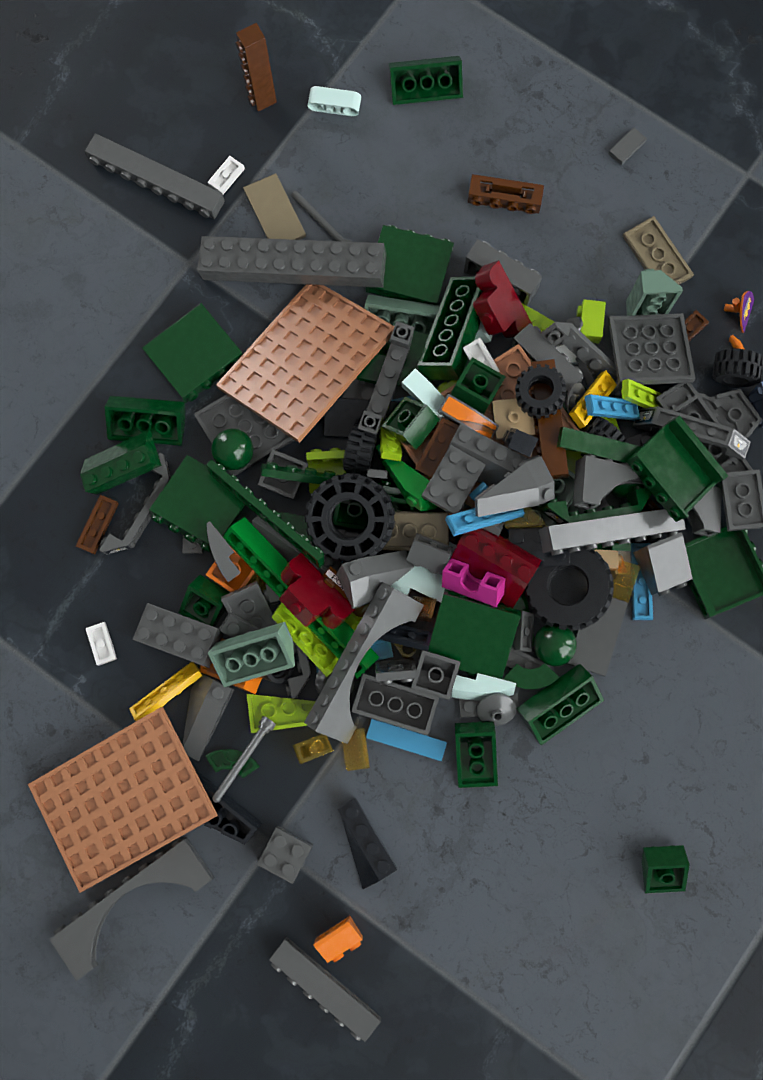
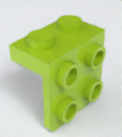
(325, 460)

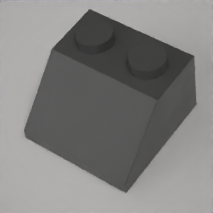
(435, 674)

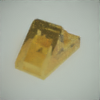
(530, 519)
(625, 581)
(312, 748)

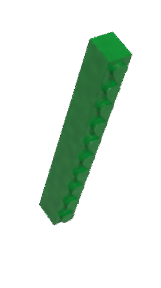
(268, 565)

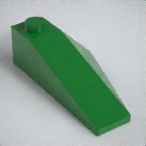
(408, 482)

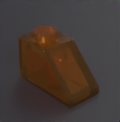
(428, 609)

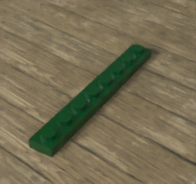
(311, 475)
(272, 517)

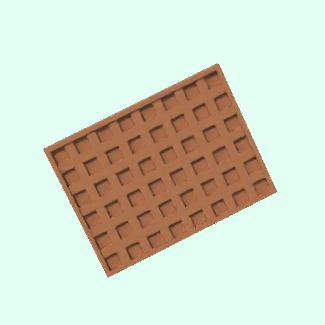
(305, 359)
(122, 799)

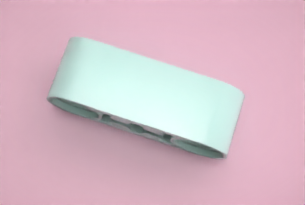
(334, 101)

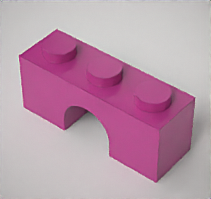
(458, 579)

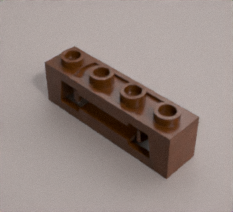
(505, 194)

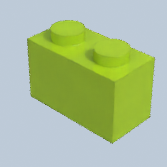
(592, 315)

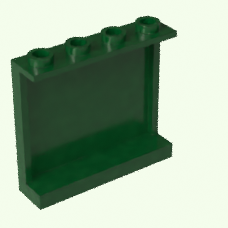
(413, 265)
(193, 353)
(676, 468)
(192, 501)
(724, 571)
(474, 634)

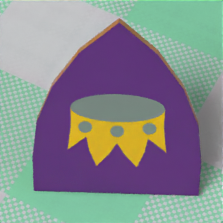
(743, 307)

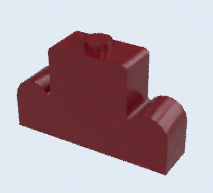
(499, 304)
(311, 597)

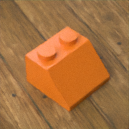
(239, 581)
(338, 940)

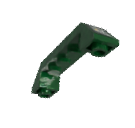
(558, 510)

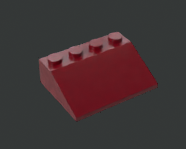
(497, 555)

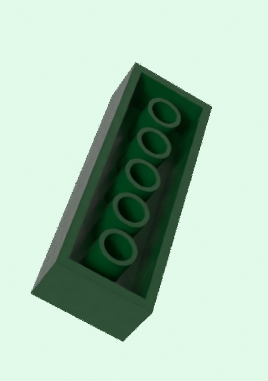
(451, 331)

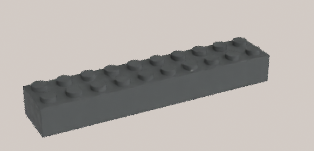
(292, 261)

